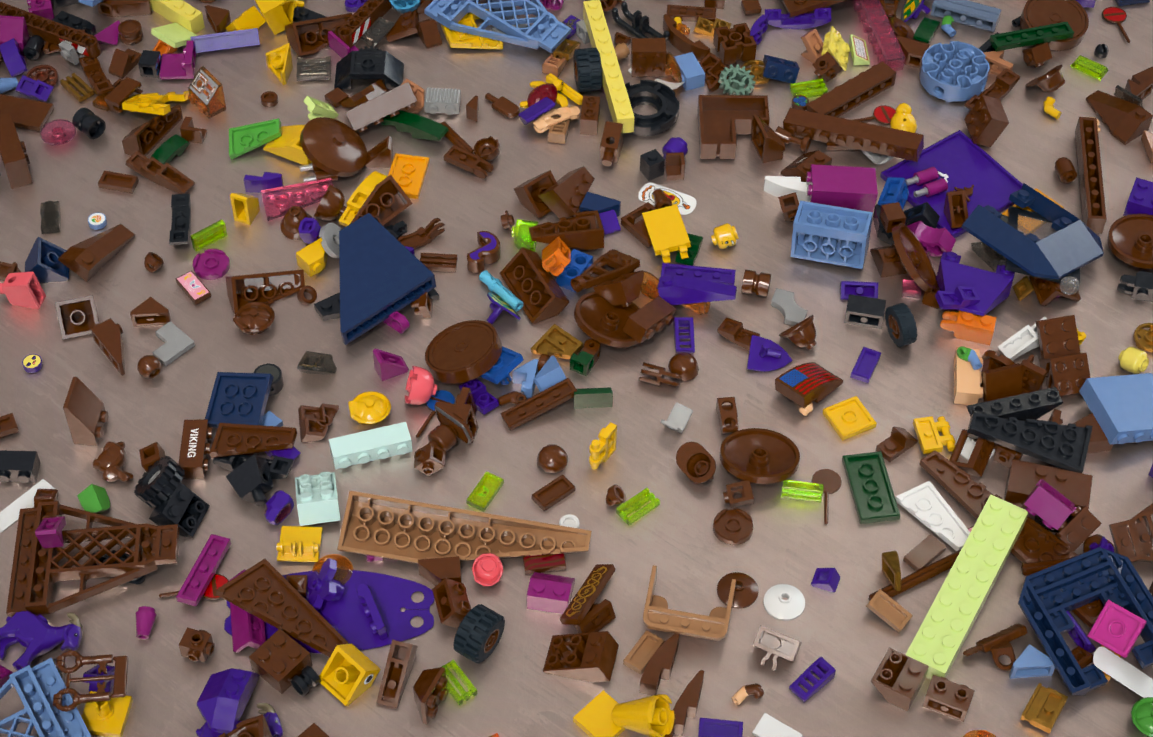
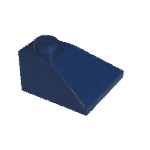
(45, 263)

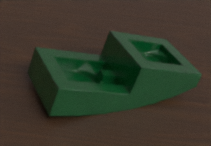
(926, 30)
(173, 146)
(696, 242)

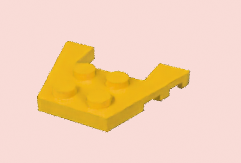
(464, 40)
(153, 102)

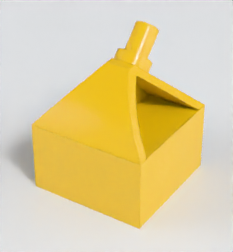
(278, 12)

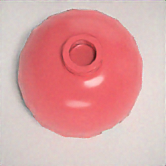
(420, 386)

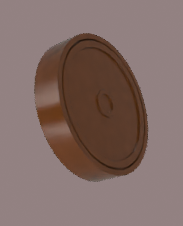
(1048, 12)
(463, 352)

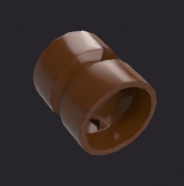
(756, 283)

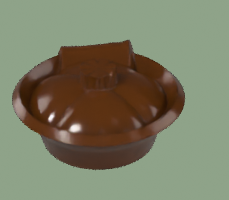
(254, 317)

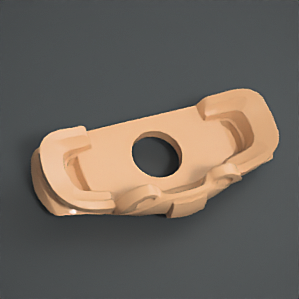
(545, 121)

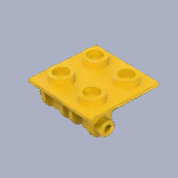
(299, 544)

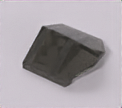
(317, 363)

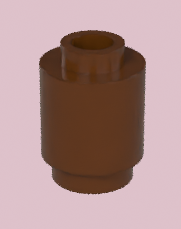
(1065, 170)

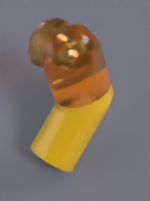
(682, 27)

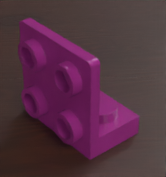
(179, 65)

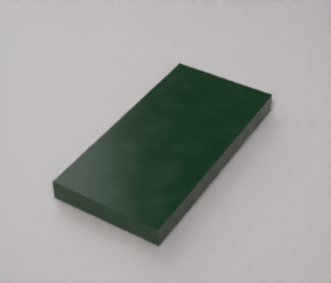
(870, 487)

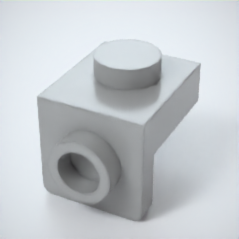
(69, 53)

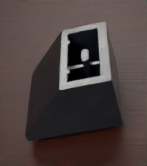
(182, 509)

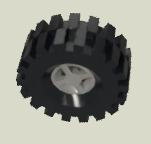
(159, 481)

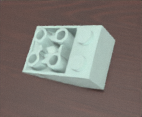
(317, 498)

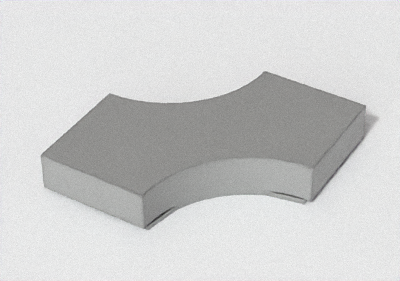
(785, 302)

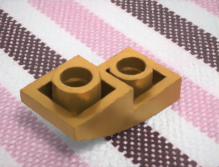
(707, 27)

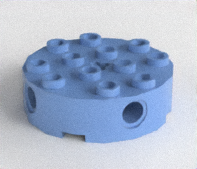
(954, 71)

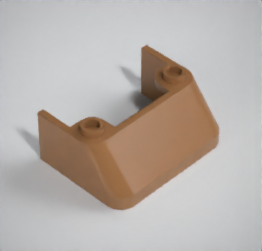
(660, 618)

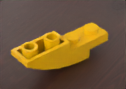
(359, 197)

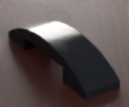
(181, 219)
(278, 467)

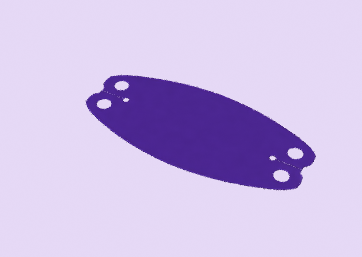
(349, 617)

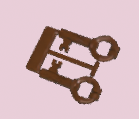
(119, 677)

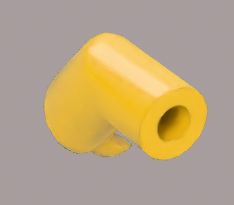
(1049, 108)

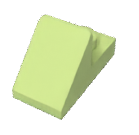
(319, 108)

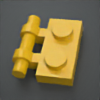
(929, 437)
(605, 447)

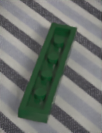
(1031, 36)

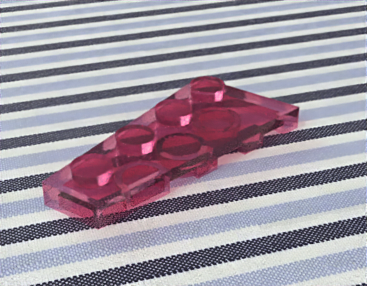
(280, 199)

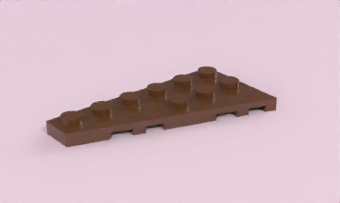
(274, 600)

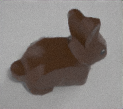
(111, 462)

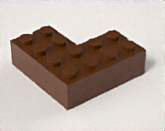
(724, 117)

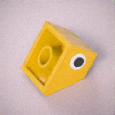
(348, 673)

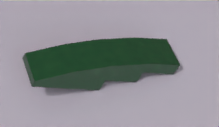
(416, 125)

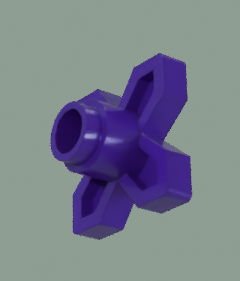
(324, 585)

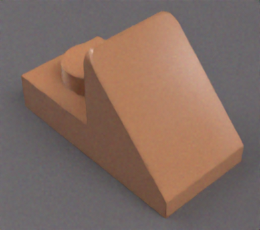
(813, 45)
(996, 62)

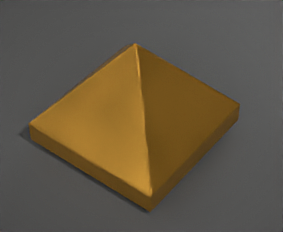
(1023, 288)

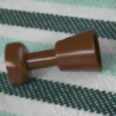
(787, 137)

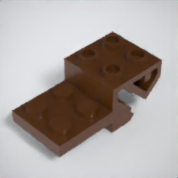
(1061, 354)

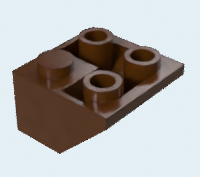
(429, 692)

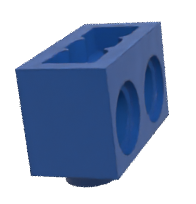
(894, 191)
(578, 264)

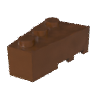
(568, 192)

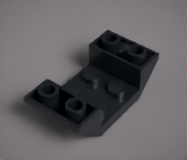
(369, 66)

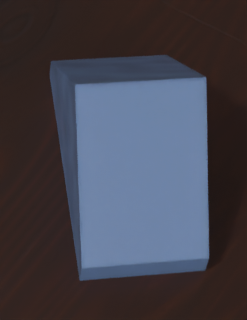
(549, 374)
(1032, 664)

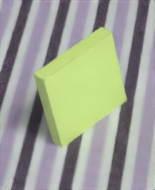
(173, 34)

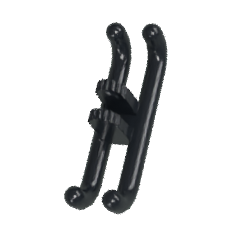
(640, 24)

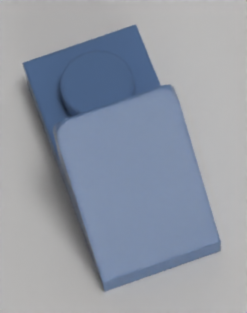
(525, 375)

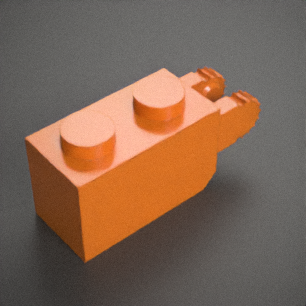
(556, 257)
(969, 326)

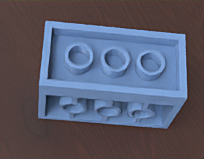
(831, 234)

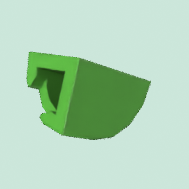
(94, 499)

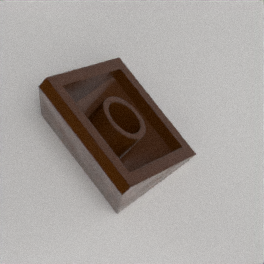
(77, 316)

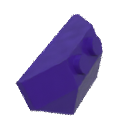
(226, 698)

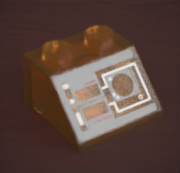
(207, 93)

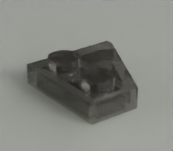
(988, 255)

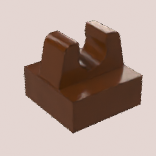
(423, 306)

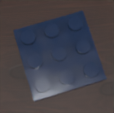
(239, 398)

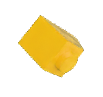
(244, 207)
(312, 258)

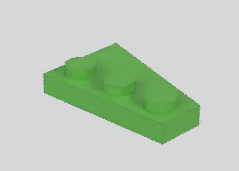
(252, 136)

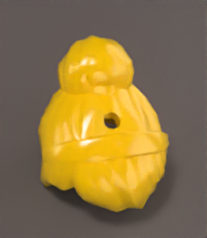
(903, 119)

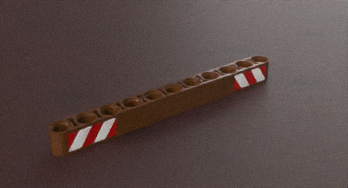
(361, 20)
(55, 32)

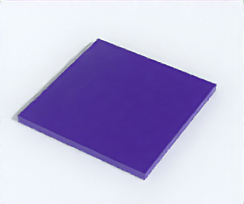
(965, 166)

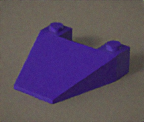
(990, 286)

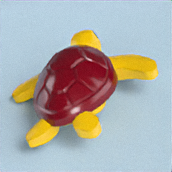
(544, 90)

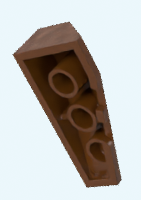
(151, 133)

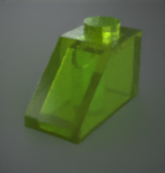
(522, 235)

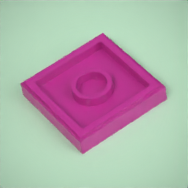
(1117, 628)

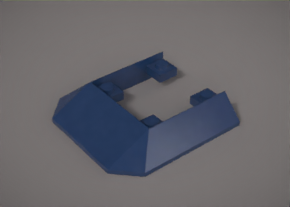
(1050, 257)
(1072, 585)

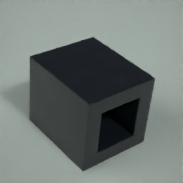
(150, 63)
(652, 164)

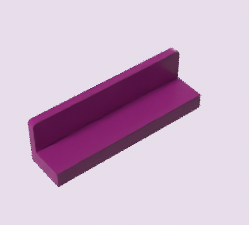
(246, 628)

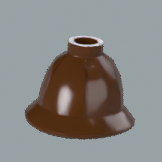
(291, 222)
(802, 334)

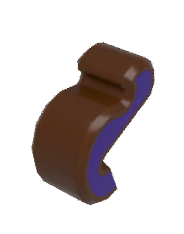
(486, 254)

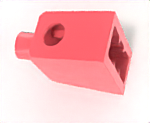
(23, 290)

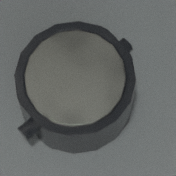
(275, 371)

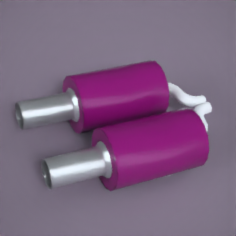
(927, 176)

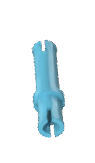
(496, 286)

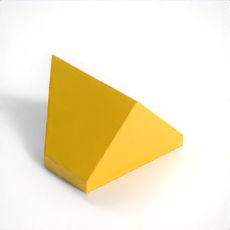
(280, 62)

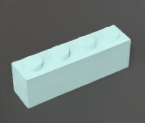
(370, 445)

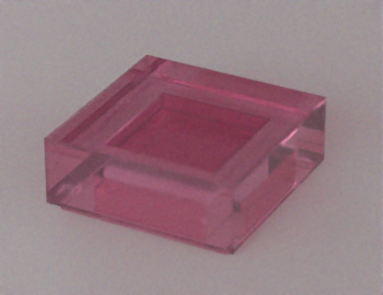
(910, 289)

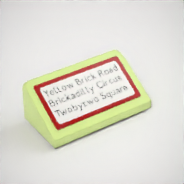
(858, 51)

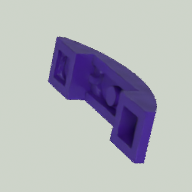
(804, 21)

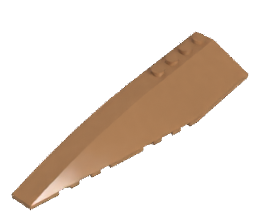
(427, 531)

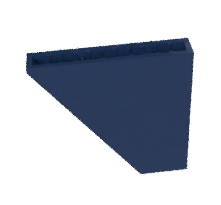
(375, 276)

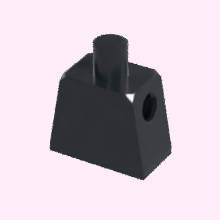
(252, 480)

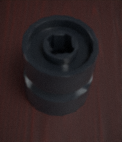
(89, 123)

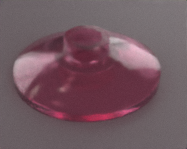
(58, 132)

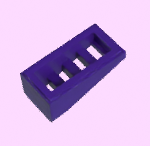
(684, 322)
(822, 670)

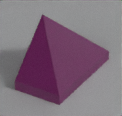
(109, 35)

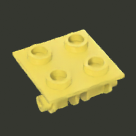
(836, 47)

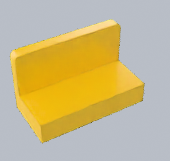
(247, 20)

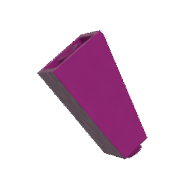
(843, 186)

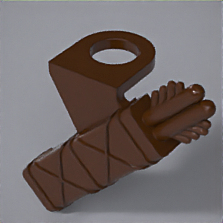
(999, 644)

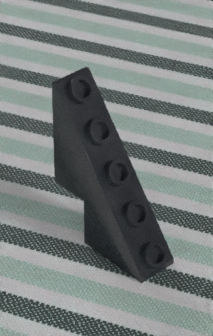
(1022, 406)

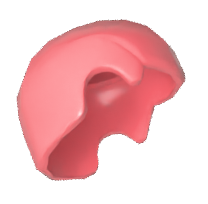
(487, 569)

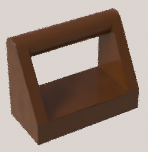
(979, 456)

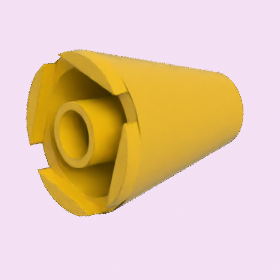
(645, 715)

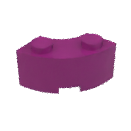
(933, 239)

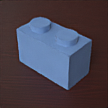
(691, 71)

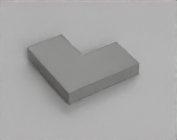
(175, 343)

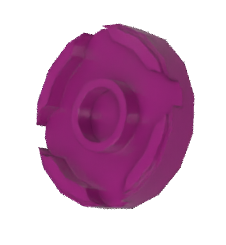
(211, 264)

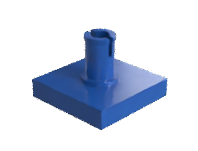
(506, 363)

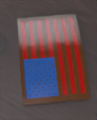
(807, 383)

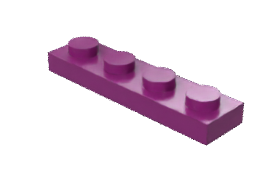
(203, 570)

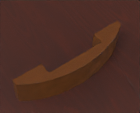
(683, 43)
(95, 75)
(999, 89)

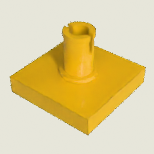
(107, 717)

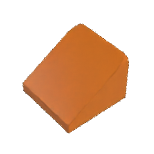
(164, 48)

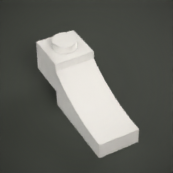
(1021, 342)

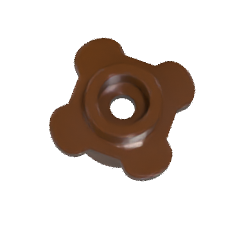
(507, 221)

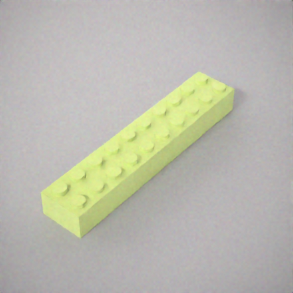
(967, 586)

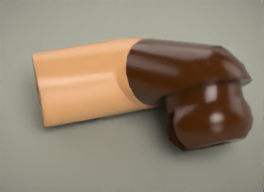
(747, 690)

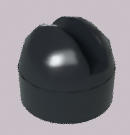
(1099, 51)

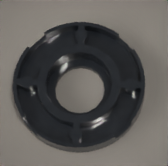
(659, 97)

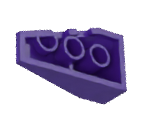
(687, 290)

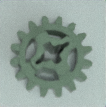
(737, 80)

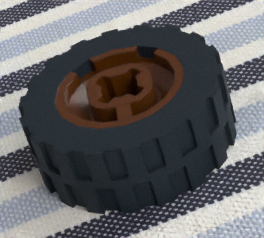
(901, 324)

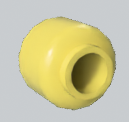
(1133, 360)

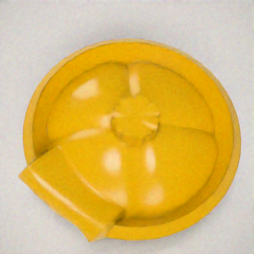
(369, 408)

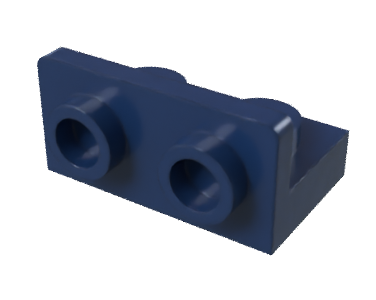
(780, 69)

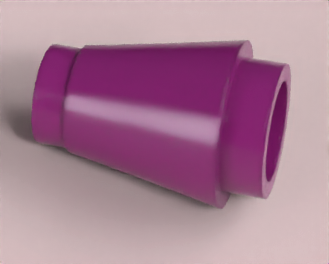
(144, 621)

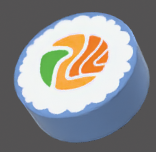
(97, 221)

